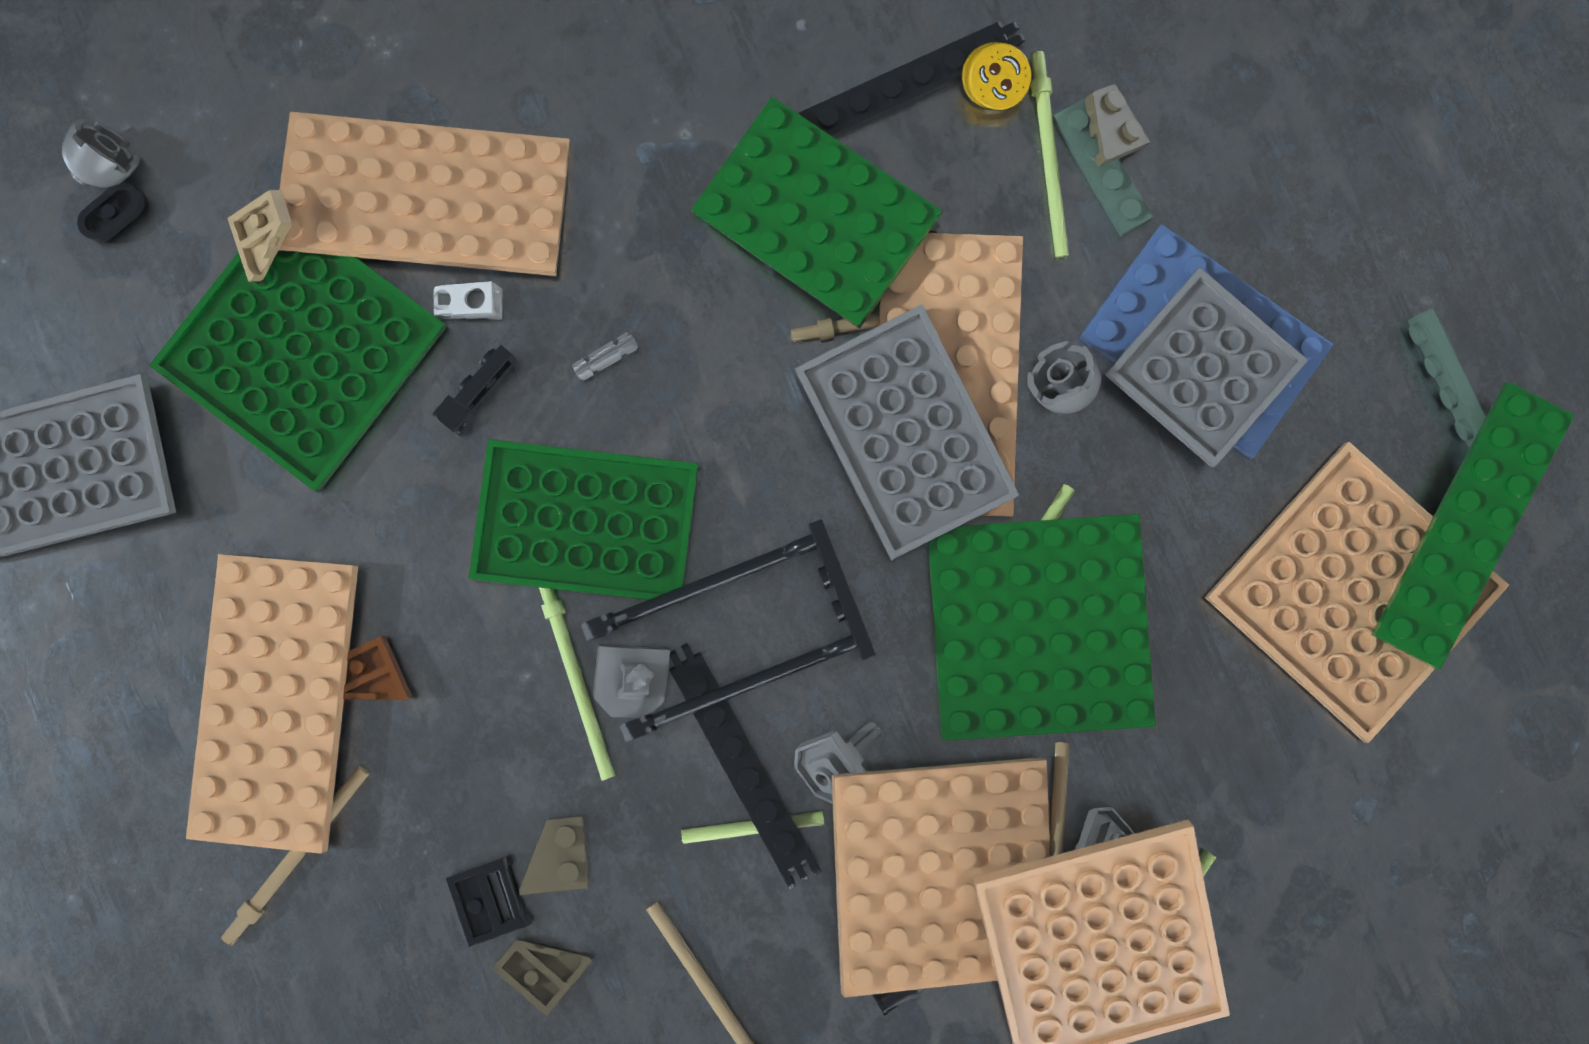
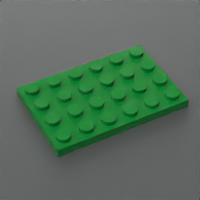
(816, 212)
(583, 520)

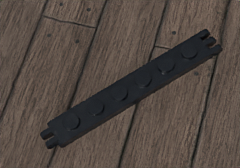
(904, 83)
(744, 770)

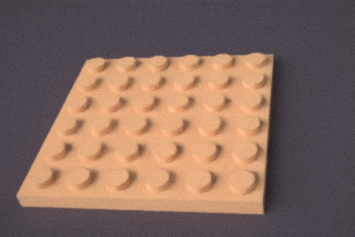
(1322, 582)
(909, 865)
(1105, 941)

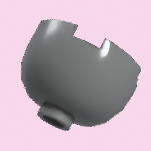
(97, 155)
(1065, 378)

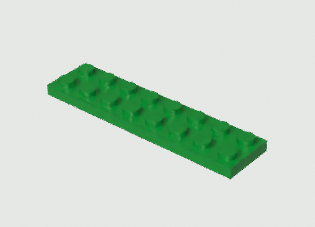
(1472, 525)

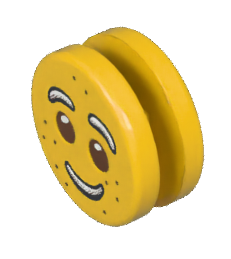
(996, 76)

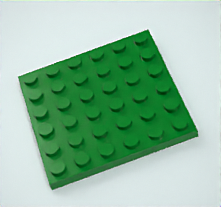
(299, 356)
(1041, 628)

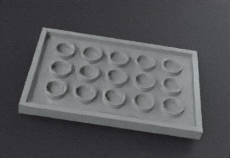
(906, 432)
(81, 465)

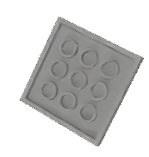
(1206, 367)

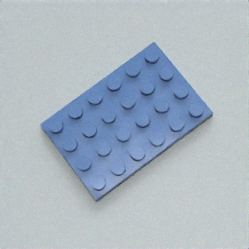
(1152, 282)

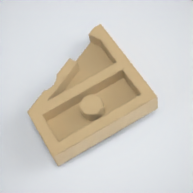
(260, 232)

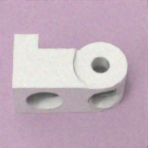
(469, 301)

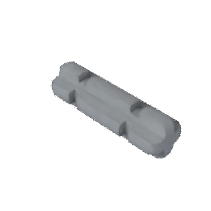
(605, 356)

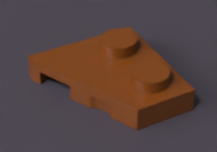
(374, 673)

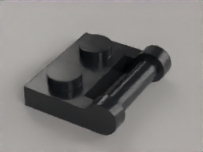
(477, 905)

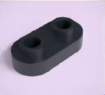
(111, 210)

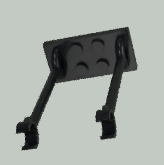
(831, 576)

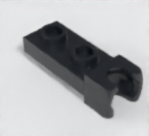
(457, 411)

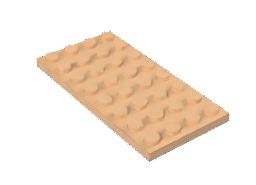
(424, 193)
(975, 306)
(272, 703)

